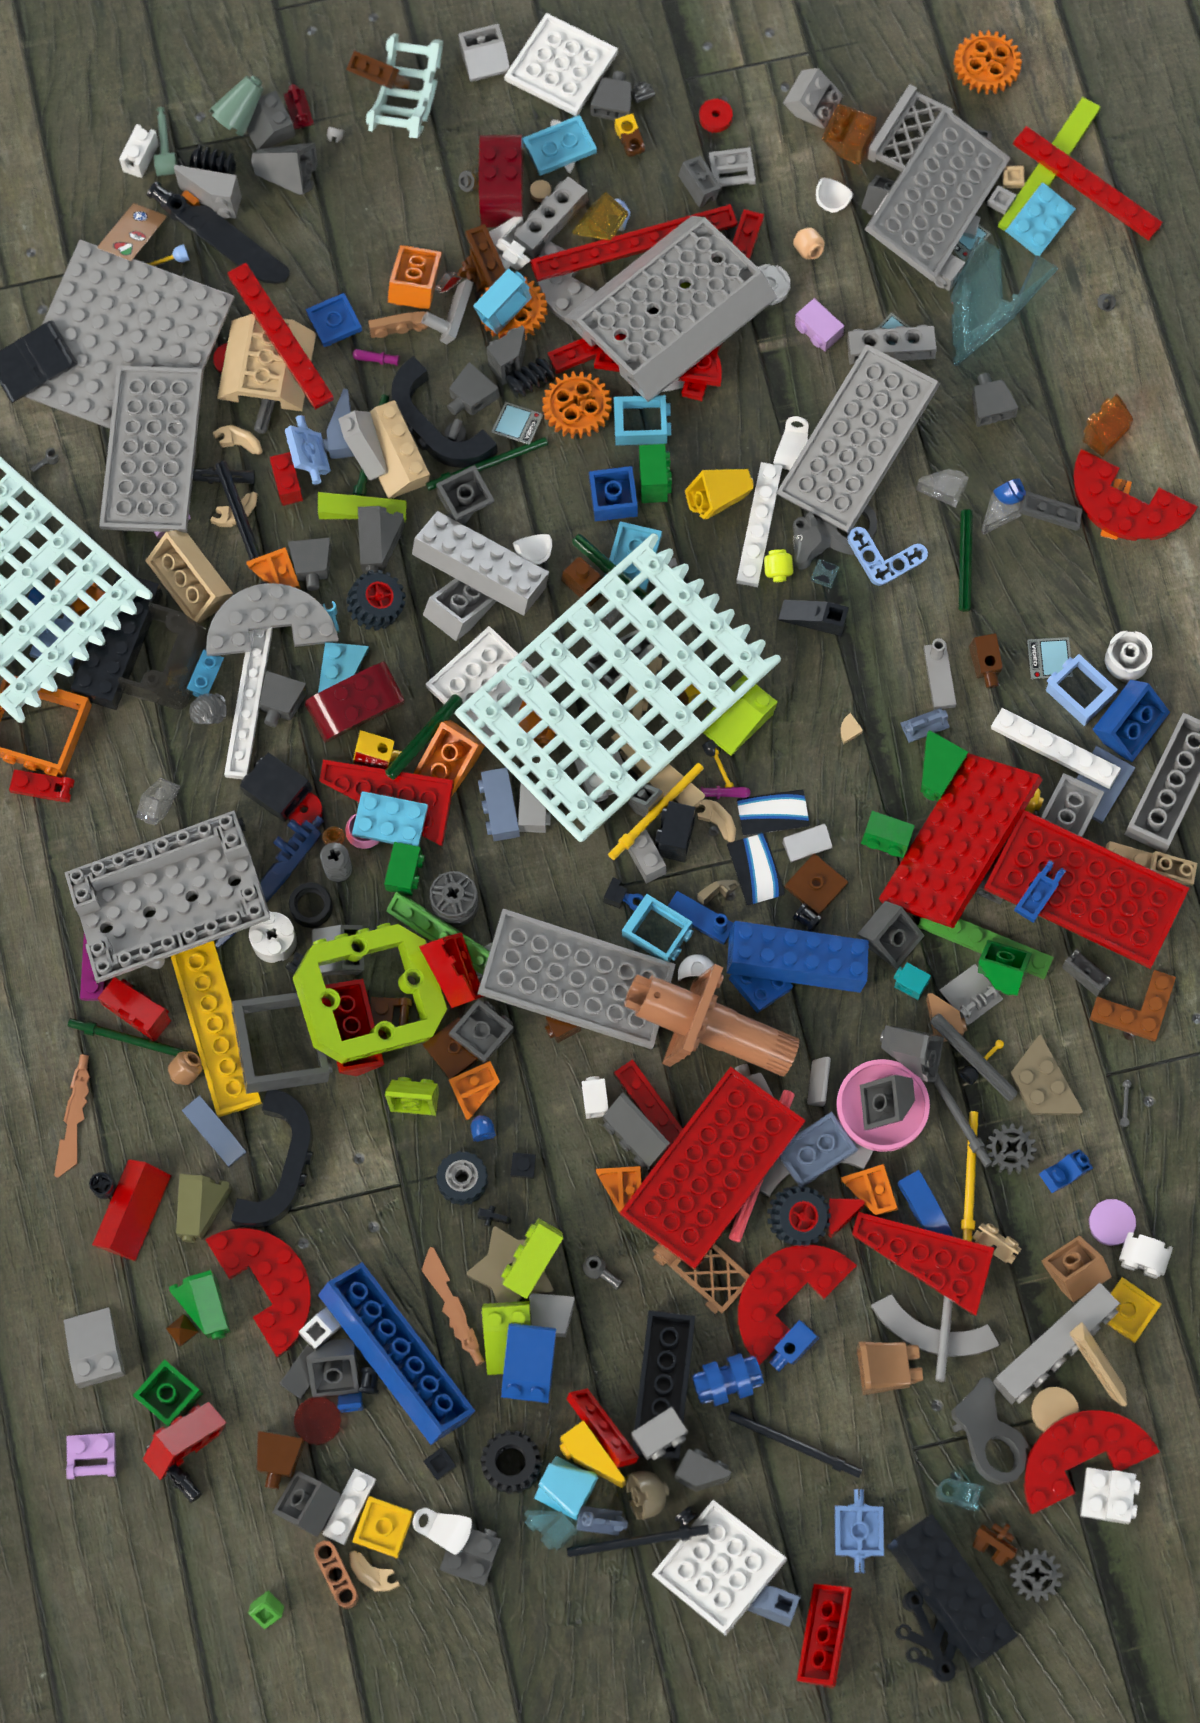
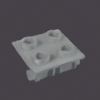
(971, 994)

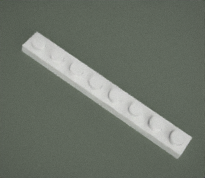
(248, 704)

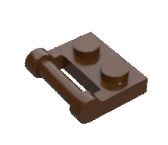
(383, 1010)

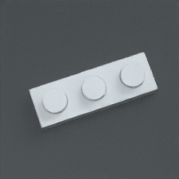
(349, 1507)

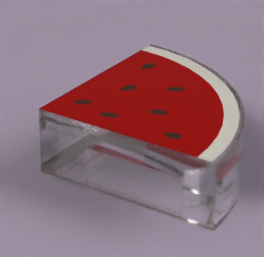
(447, 282)

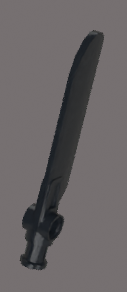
(221, 235)

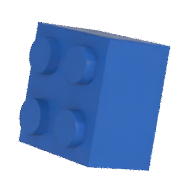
(613, 493)

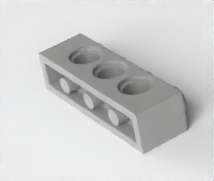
(549, 227)
(902, 350)

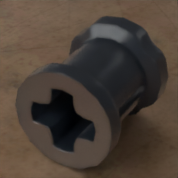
(799, 915)
(365, 1388)

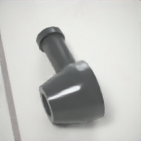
(600, 1271)

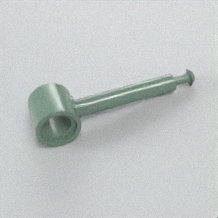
(164, 161)

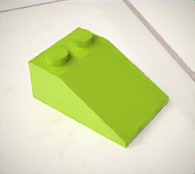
(742, 718)
(412, 1096)
(495, 1329)

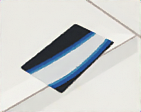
(773, 812)
(756, 869)

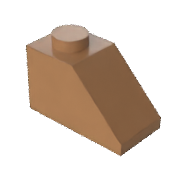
(951, 1014)

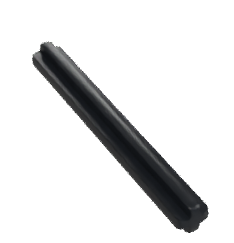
(237, 510)

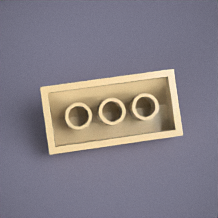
(399, 451)
(188, 575)

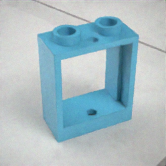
(503, 300)
(641, 436)
(650, 903)

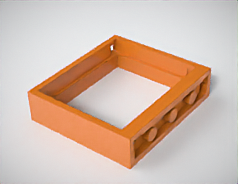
(62, 698)

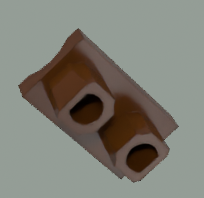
(473, 272)
(1004, 1549)

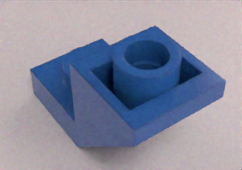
(1066, 1171)

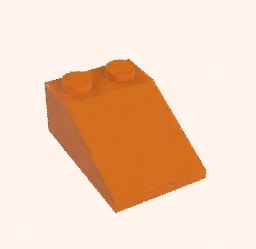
(414, 277)
(450, 754)

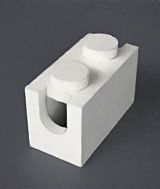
(139, 150)

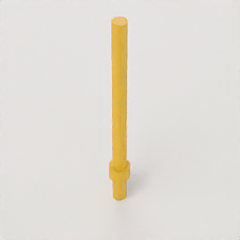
(627, 840)
(968, 1223)

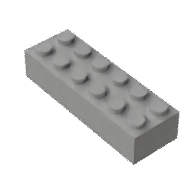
(480, 563)
(1169, 788)
(1053, 1346)

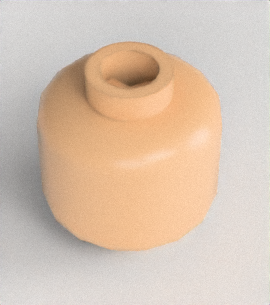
(809, 243)

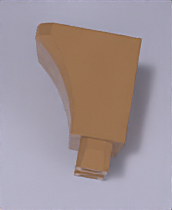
(886, 1366)

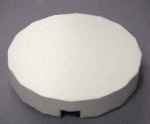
(778, 281)

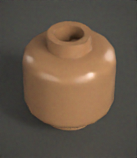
(185, 1068)

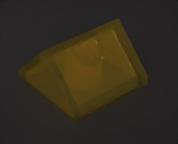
(602, 219)

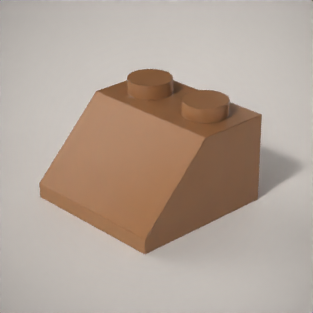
(1076, 1268)

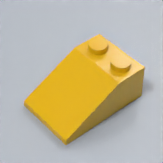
(587, 1452)

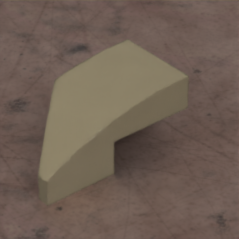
(725, 887)

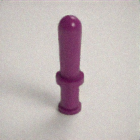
(375, 357)
(737, 792)

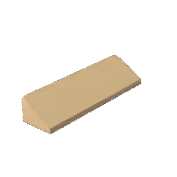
(1099, 1364)

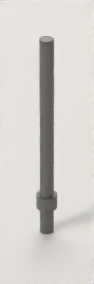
(976, 1144)

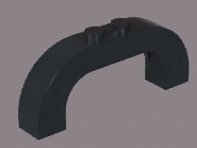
(454, 454)
(267, 1212)

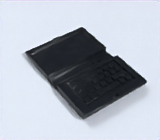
(34, 361)

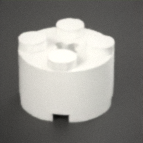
(1125, 645)
(273, 949)
(1146, 1255)

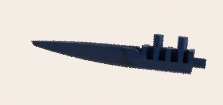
(289, 858)

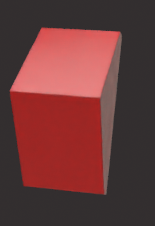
(842, 1212)

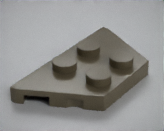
(1043, 1083)

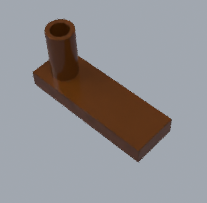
(377, 71)
(485, 254)

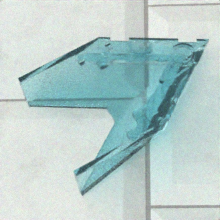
(979, 299)

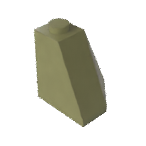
(199, 1205)

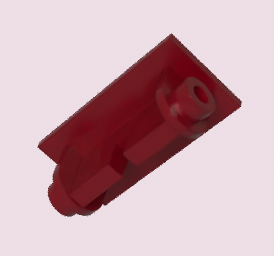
(298, 107)

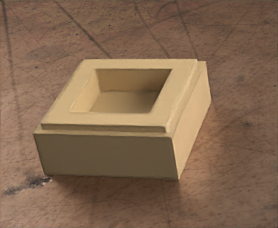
(1013, 177)

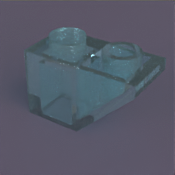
(552, 1526)

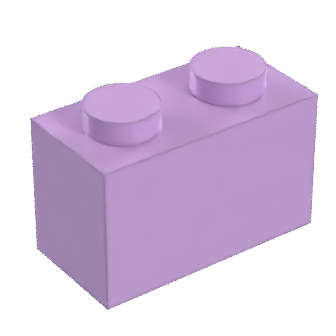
(819, 325)

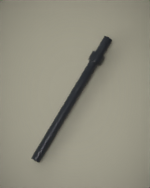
(837, 1463)
(683, 1533)

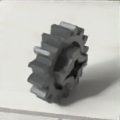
(1016, 1156)
(1035, 1564)

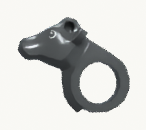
(815, 535)
(979, 1419)

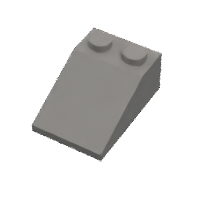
(212, 188)
(457, 608)
(1072, 805)
(93, 1348)

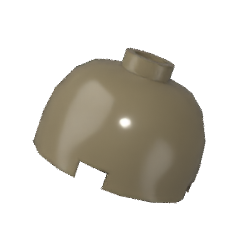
(647, 1493)

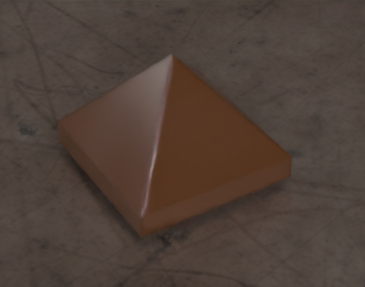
(182, 1330)

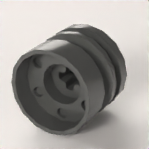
(455, 911)

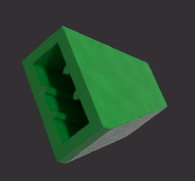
(940, 765)

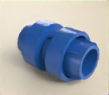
(738, 1376)

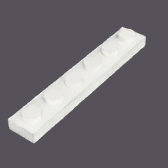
(759, 524)
(1055, 748)

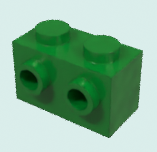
(887, 834)
(403, 868)

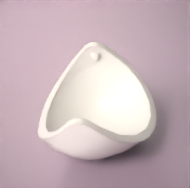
(832, 195)
(534, 548)
(694, 966)

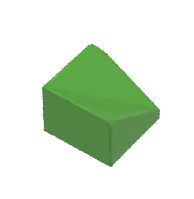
(266, 1609)

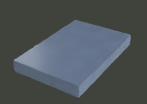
(1110, 795)
(817, 1150)

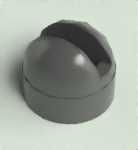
(1106, 306)

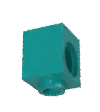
(911, 980)

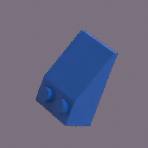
(528, 1363)

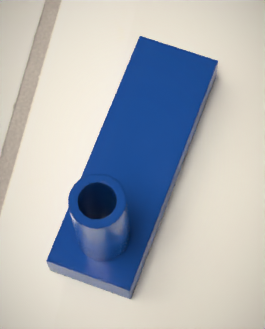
(702, 918)

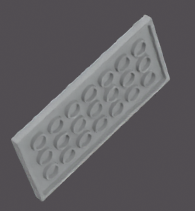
(937, 194)
(858, 438)
(151, 449)
(569, 977)

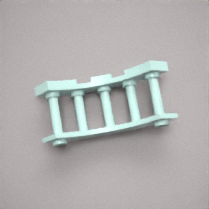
(424, 97)

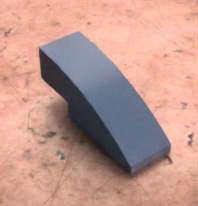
(214, 1131)

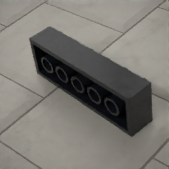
(116, 658)
(665, 1371)
(952, 1591)

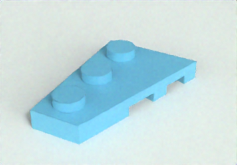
(340, 663)

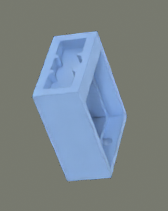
(1074, 708)

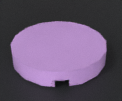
(1111, 1222)

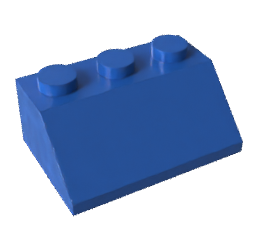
(1131, 719)

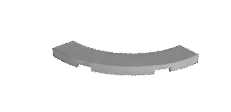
(779, 1172)
(927, 1338)

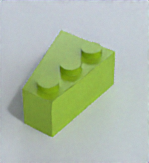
(531, 1258)

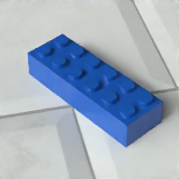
(797, 956)

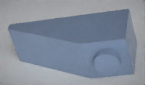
(335, 441)

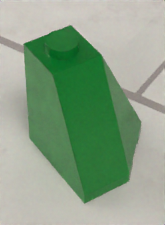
(203, 1303)

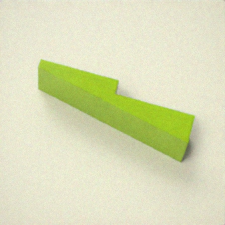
(346, 506)

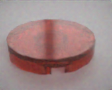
(317, 1421)

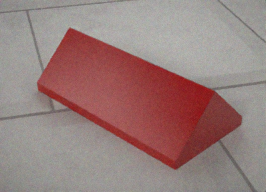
(354, 1020)
(132, 1209)
(824, 1635)

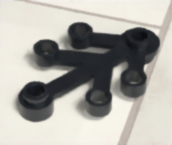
(930, 1640)

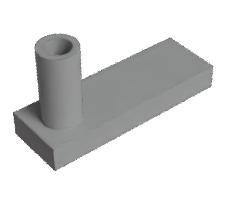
(451, 326)
(939, 675)

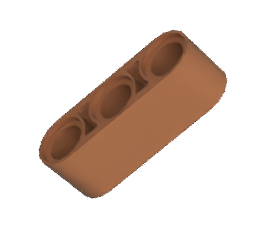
(328, 1566)

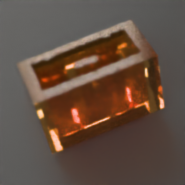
(849, 133)
(1107, 425)

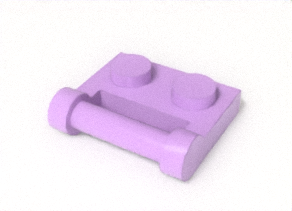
(88, 1448)

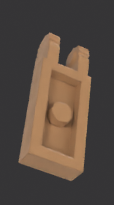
(396, 324)

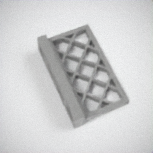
(894, 122)

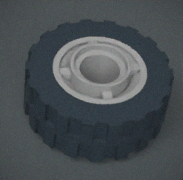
(458, 1164)

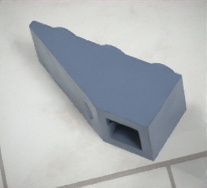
(775, 1605)

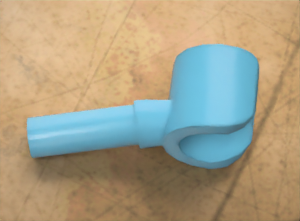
(333, 612)

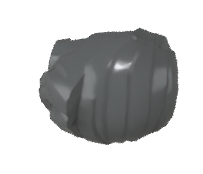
(208, 709)

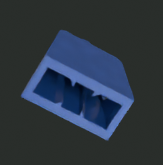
(801, 1337)

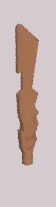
(74, 1115)
(452, 1307)

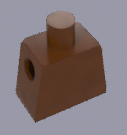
(581, 578)
(986, 650)
(277, 1456)

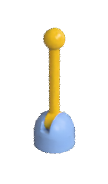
(179, 254)

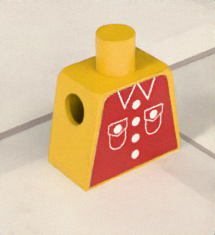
(374, 751)

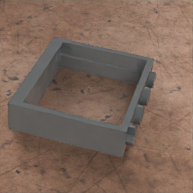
(280, 1080)

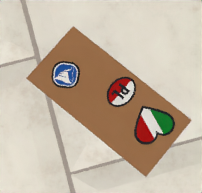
(132, 232)

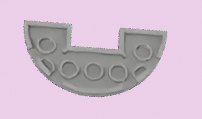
(564, 291)
(264, 608)

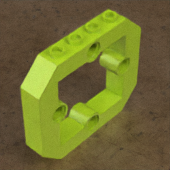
(321, 1019)

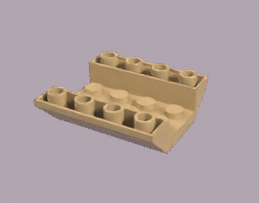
(256, 368)

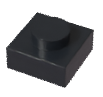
(523, 1165)
(439, 1463)

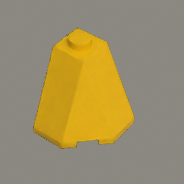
(717, 490)

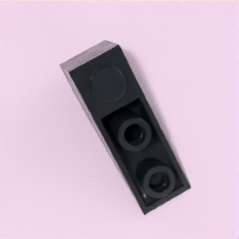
(815, 615)

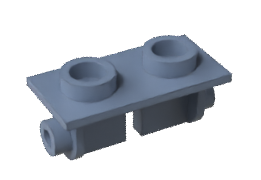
(919, 726)
(600, 1521)

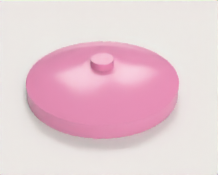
(890, 1136)

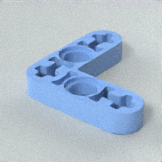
(879, 563)

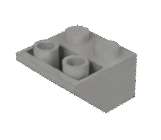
(484, 52)
(813, 97)

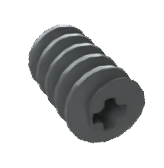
(336, 862)

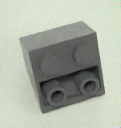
(507, 353)
(342, 967)
(700, 1473)

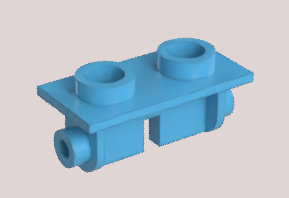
(204, 674)

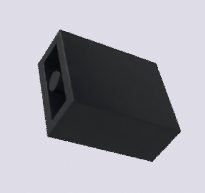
(276, 786)

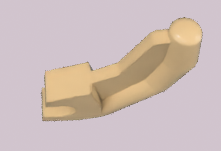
(237, 436)
(227, 518)
(719, 816)
(370, 1576)

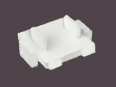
(511, 254)

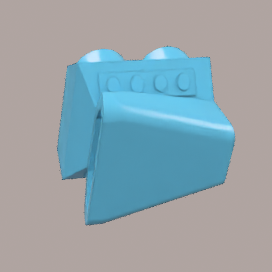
(565, 1487)

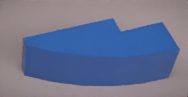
(924, 1204)

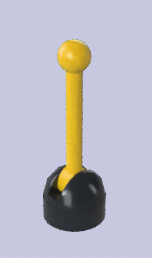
(713, 750)
(969, 1073)

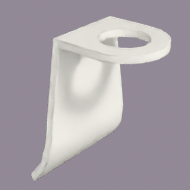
(791, 443)
(444, 1529)

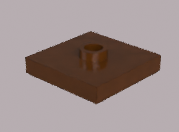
(816, 884)
(448, 1053)

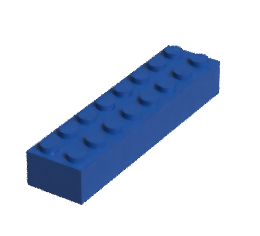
(396, 1353)

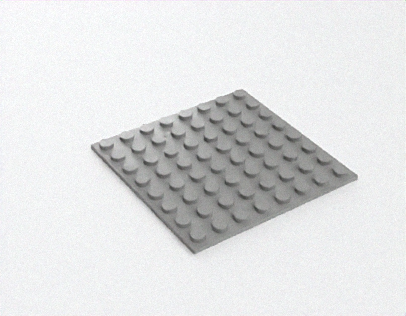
(125, 316)

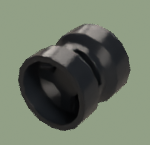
(98, 1184)

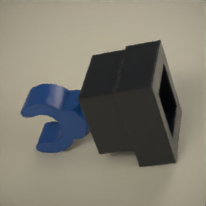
(617, 894)

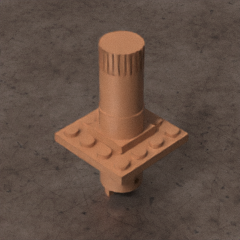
(700, 1019)

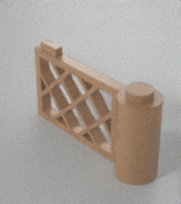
(664, 1257)

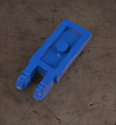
(1038, 893)

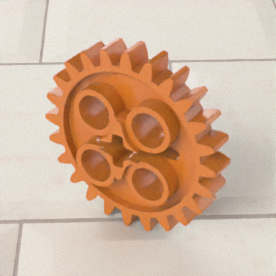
(987, 62)
(536, 304)
(584, 420)

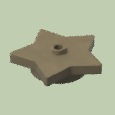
(490, 1268)

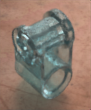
(961, 1494)

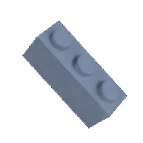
(499, 804)

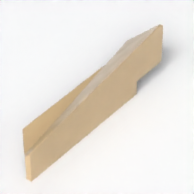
(665, 779)

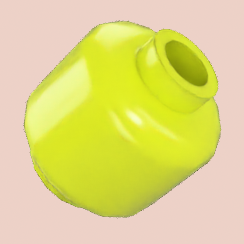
(778, 565)

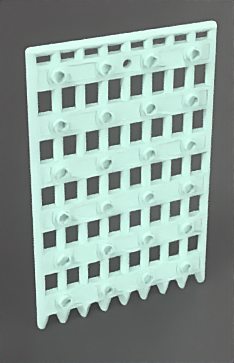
(56, 601)
(586, 685)

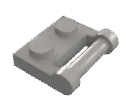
(732, 161)

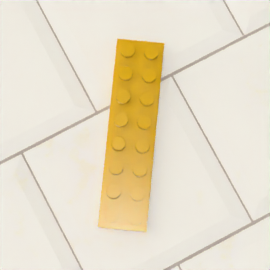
(213, 1028)

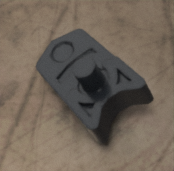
(490, 1216)

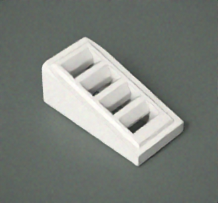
(506, 230)

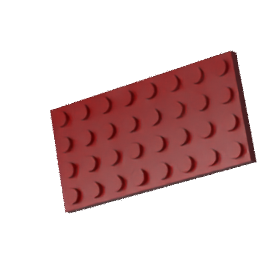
(960, 840)
(1098, 895)
(712, 1168)

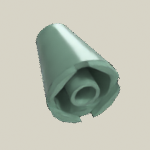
(238, 105)

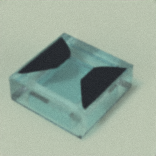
(825, 573)

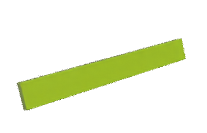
(1066, 141)

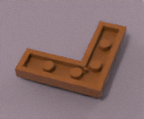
(1139, 1023)

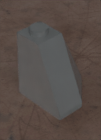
(287, 166)
(378, 536)
(914, 1050)

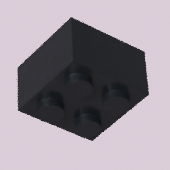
(676, 831)

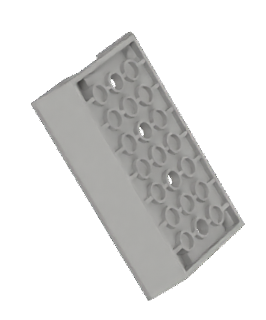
(688, 319)
(161, 879)

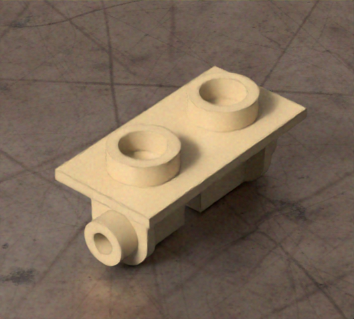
(1005, 1246)

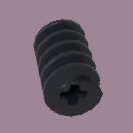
(212, 161)
(530, 376)

